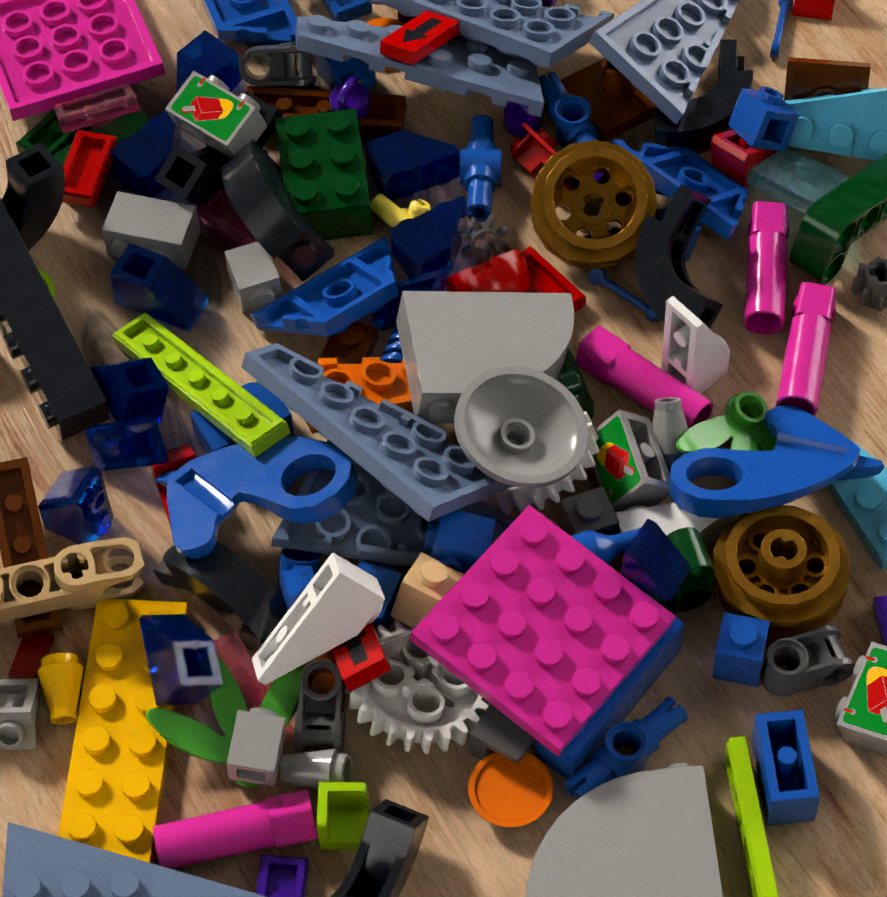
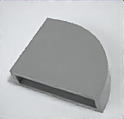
(462, 334)
(632, 840)

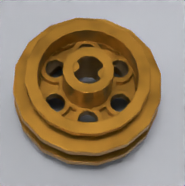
(581, 162)
(779, 548)

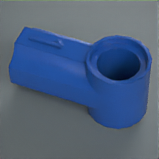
(295, 573)

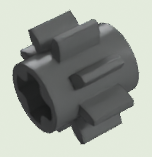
(479, 231)
(872, 284)

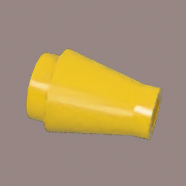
(61, 685)

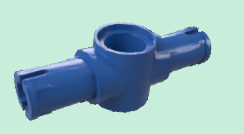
(568, 112)
(480, 167)
(640, 735)

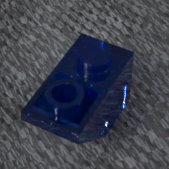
(208, 57)
(142, 155)
(410, 163)
(430, 239)
(156, 287)
(132, 388)
(77, 505)
(179, 659)

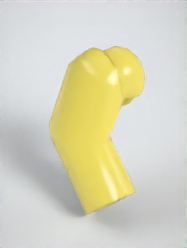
(392, 214)

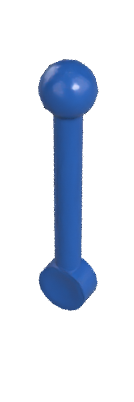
(784, 6)
(598, 276)

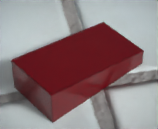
(29, 656)

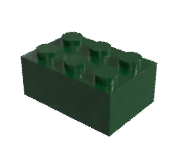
(326, 172)

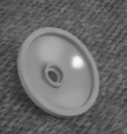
(527, 409)

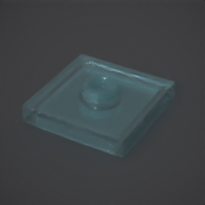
(795, 178)

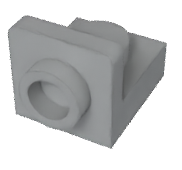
(17, 713)

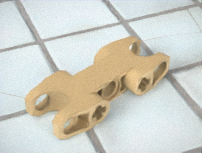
(72, 579)

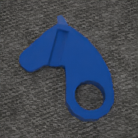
(804, 461)
(214, 484)

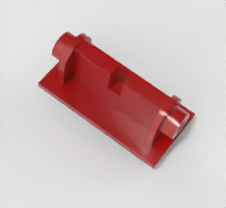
(535, 151)

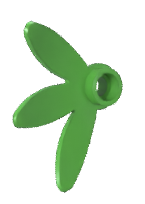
(744, 431)
(207, 744)

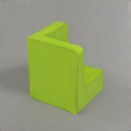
(342, 814)

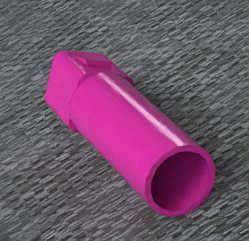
(766, 268)
(807, 347)
(635, 376)
(235, 831)

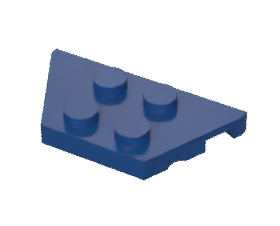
(252, 20)
(681, 165)
(335, 296)

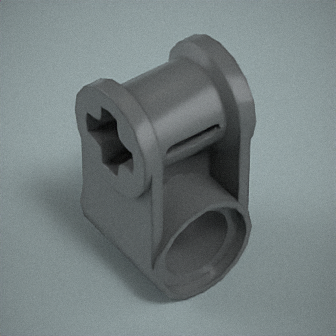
(281, 64)
(815, 662)
(320, 711)

